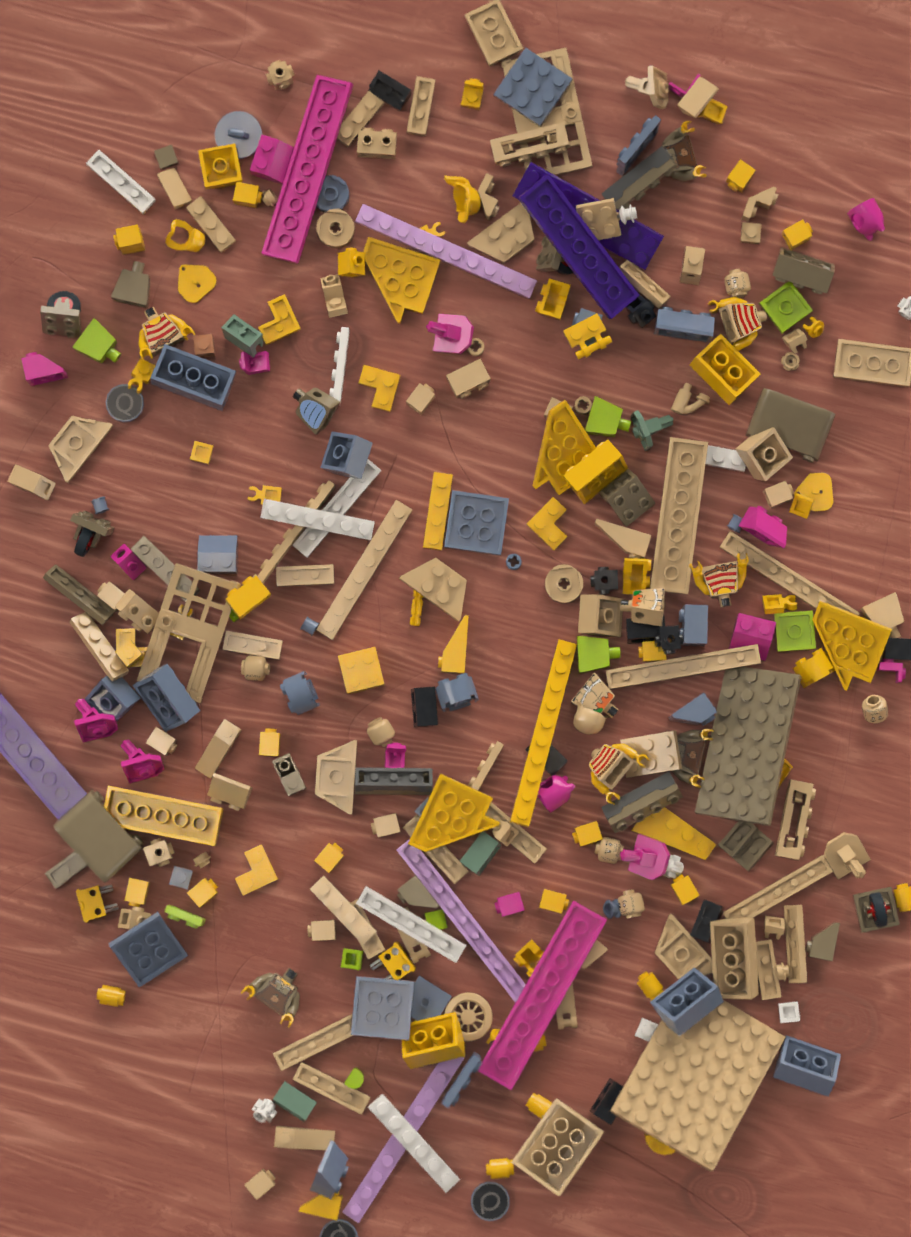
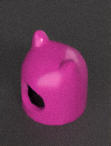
(867, 218)
(555, 792)

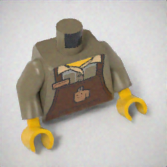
(681, 150)
(691, 751)
(277, 993)

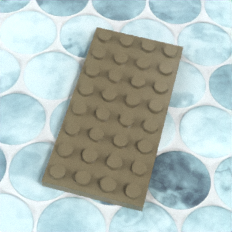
(748, 745)

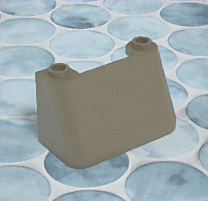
(798, 423)
(97, 836)

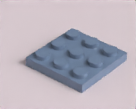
(533, 87)
(638, 144)
(476, 522)
(148, 949)
(382, 1008)
(462, 1080)

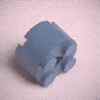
(456, 692)
(300, 693)

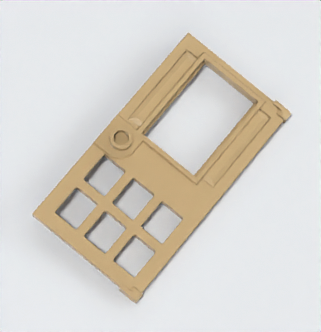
(567, 113)
(189, 627)

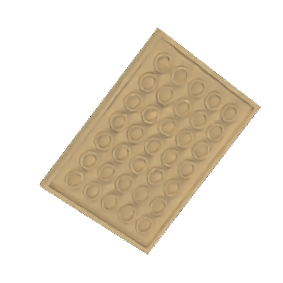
(698, 1084)

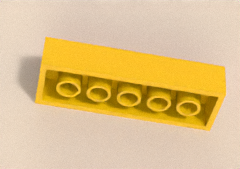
(164, 815)

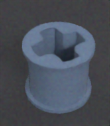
(100, 505)
(734, 523)
(510, 557)
(309, 626)

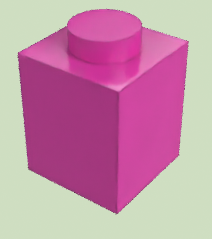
(509, 904)

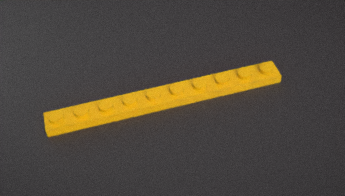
(543, 733)

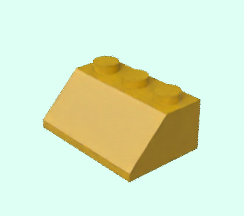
(724, 369)
(595, 471)
(433, 1041)

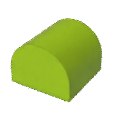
(352, 959)
(355, 1079)

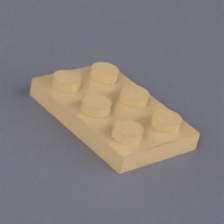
(493, 32)
(660, 749)

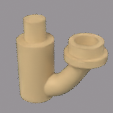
(680, 403)

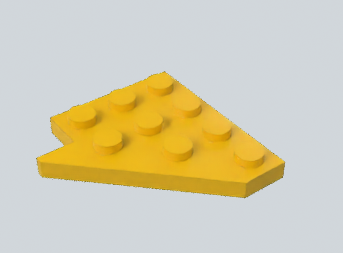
(401, 275)
(561, 447)
(851, 642)
(451, 815)

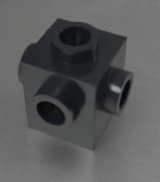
(640, 311)
(611, 577)
(671, 633)

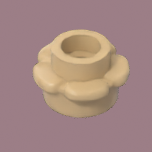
(269, 198)
(790, 366)
(202, 860)
(783, 971)

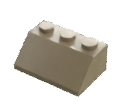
(803, 271)

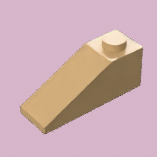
(628, 540)
(218, 748)
(303, 1138)

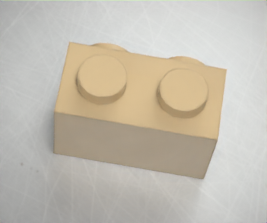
(376, 143)
(138, 611)

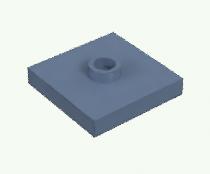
(428, 1000)

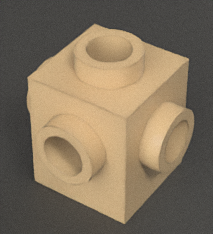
(280, 81)
(152, 856)
(131, 918)

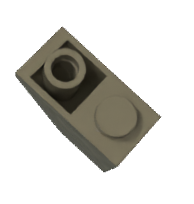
(289, 774)

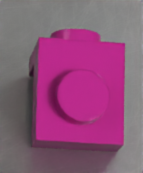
(255, 364)
(889, 665)
(395, 755)

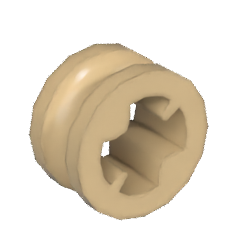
(480, 350)
(585, 400)

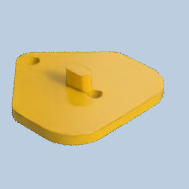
(191, 278)
(811, 487)

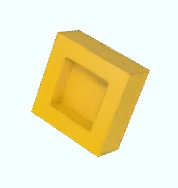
(201, 452)
(801, 505)

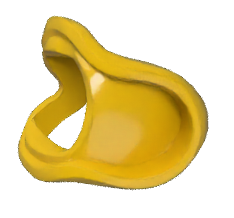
(195, 241)

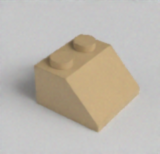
(764, 454)
(600, 615)
(229, 791)

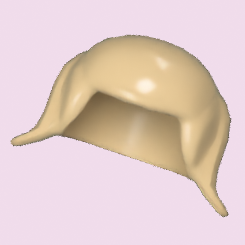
(587, 720)

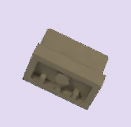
(627, 497)

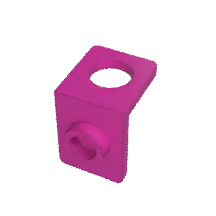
(680, 92)
(128, 562)

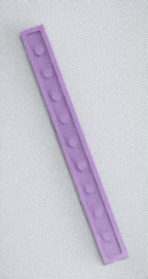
(445, 251)
(462, 919)
(394, 1149)

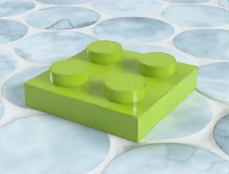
(786, 307)
(794, 631)
(191, 919)

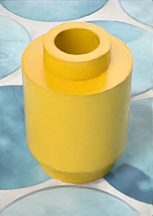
(903, 897)
(649, 985)
(111, 996)
(538, 1105)
(500, 1168)

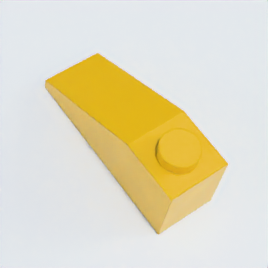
(455, 651)

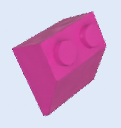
(271, 159)
(41, 370)
(764, 527)
(752, 631)

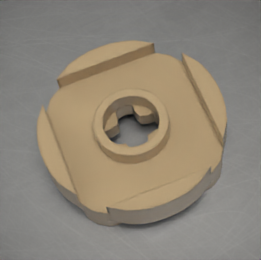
(344, 221)
(570, 575)

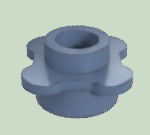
(611, 909)

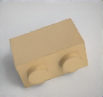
(468, 379)

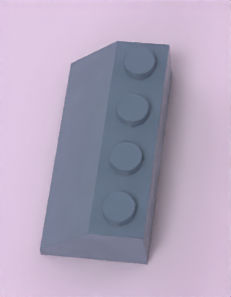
(193, 377)

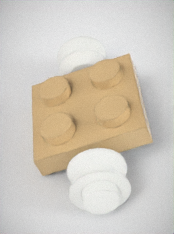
(604, 219)

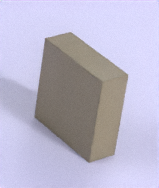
(166, 157)

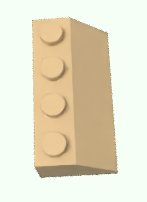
(734, 957)

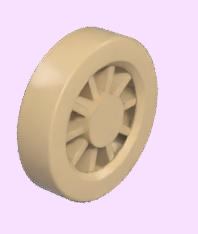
(468, 1015)

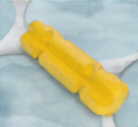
(416, 609)

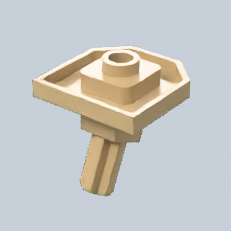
(654, 86)
(846, 855)

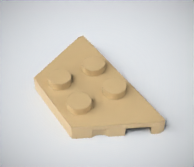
(506, 235)
(76, 443)
(439, 586)
(337, 776)
(681, 951)

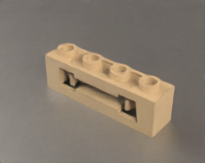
(524, 154)
(804, 814)

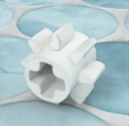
(905, 305)
(674, 867)
(264, 1110)

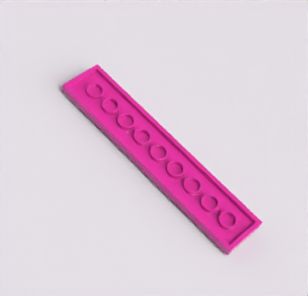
(307, 169)
(542, 995)

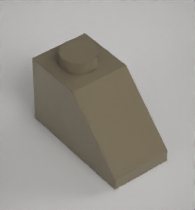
(416, 894)
(823, 943)

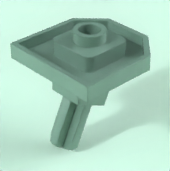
(644, 429)

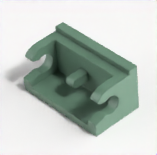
(242, 335)
(480, 853)
(294, 1101)

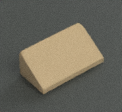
(697, 97)
(174, 188)

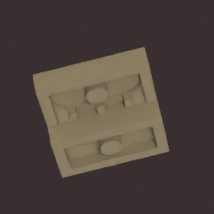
(745, 844)

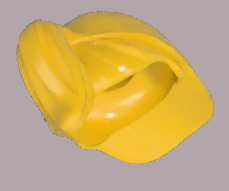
(465, 197)

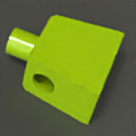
(97, 343)
(605, 419)
(594, 653)

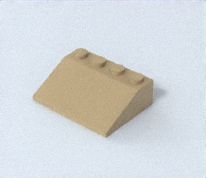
(557, 1147)

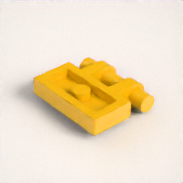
(584, 331)

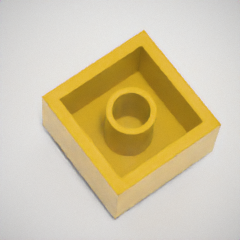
(361, 670)

